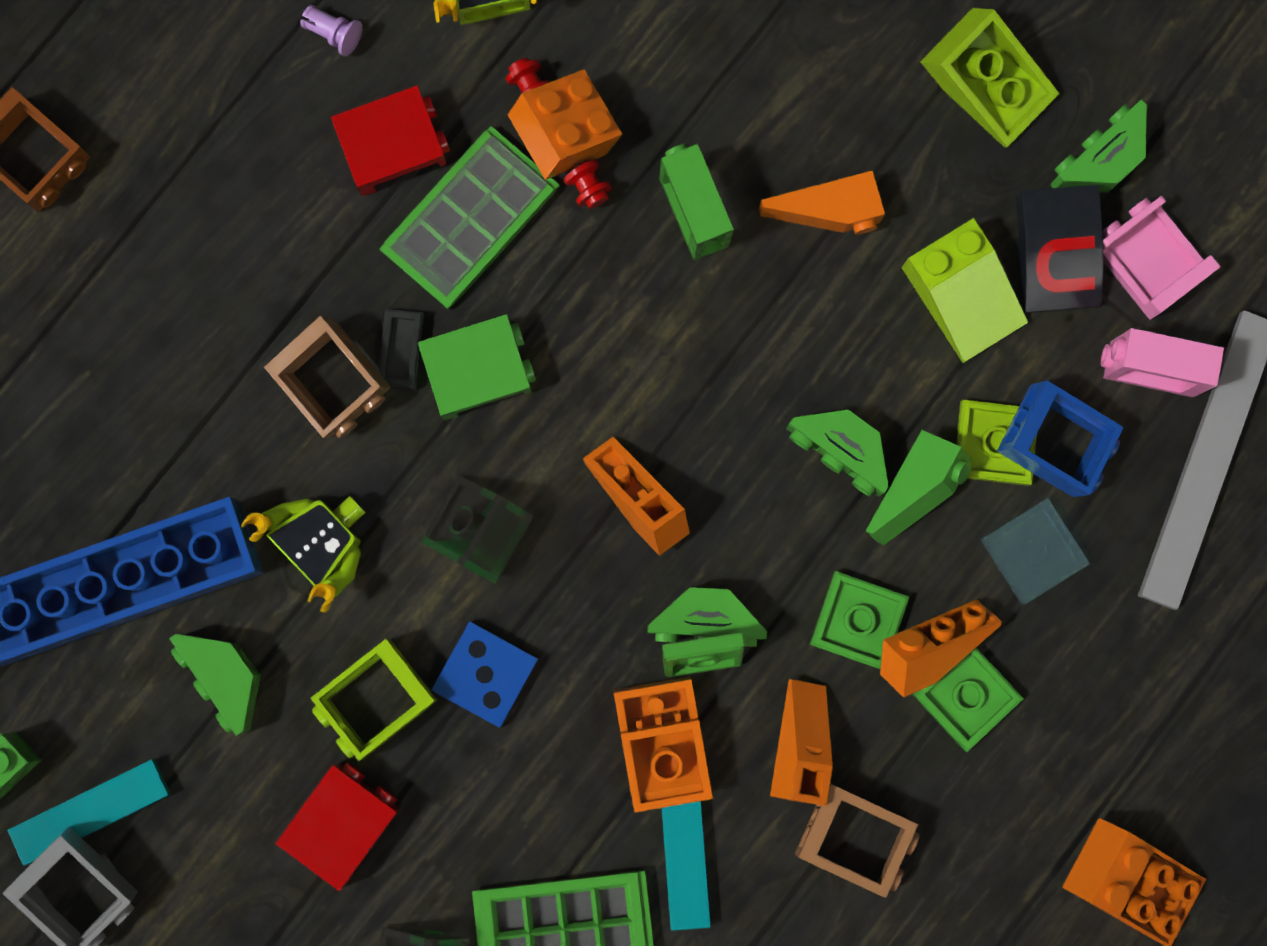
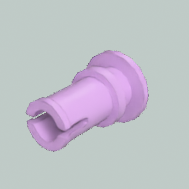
(337, 30)

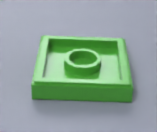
(858, 619)
(703, 655)
(969, 699)

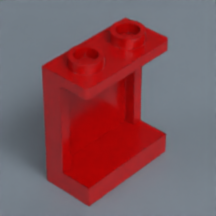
(390, 138)
(338, 824)

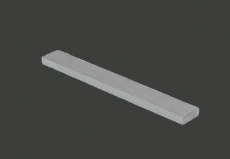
(1207, 463)

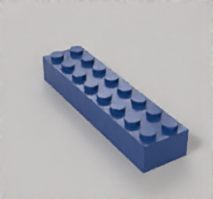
(124, 579)

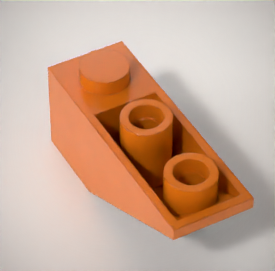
(932, 648)
(804, 746)

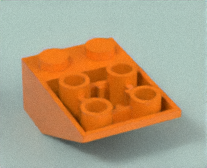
(1134, 882)

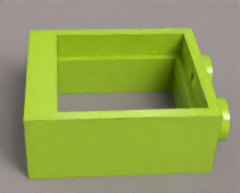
(328, 713)

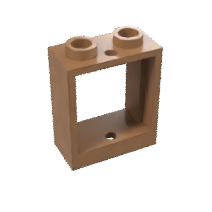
(300, 351)
(818, 828)

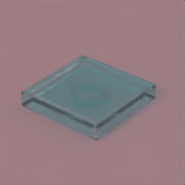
(1035, 551)

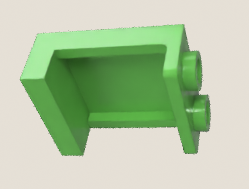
(476, 365)

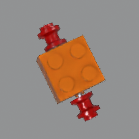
(564, 127)

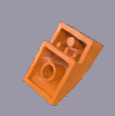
(662, 744)

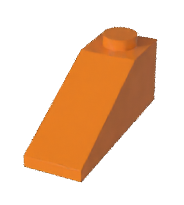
(832, 206)
(638, 496)

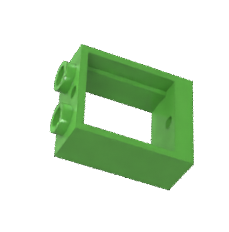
(695, 201)

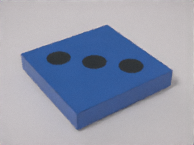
(484, 674)

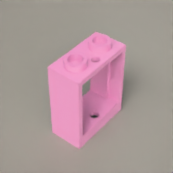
(1162, 362)

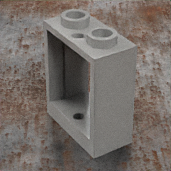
(51, 921)

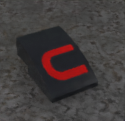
(1060, 248)

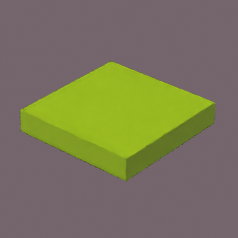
(980, 435)

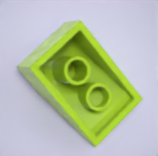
(990, 75)
(966, 290)

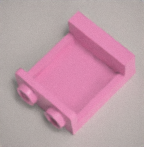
(1153, 258)

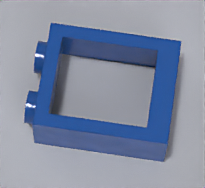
(1027, 421)

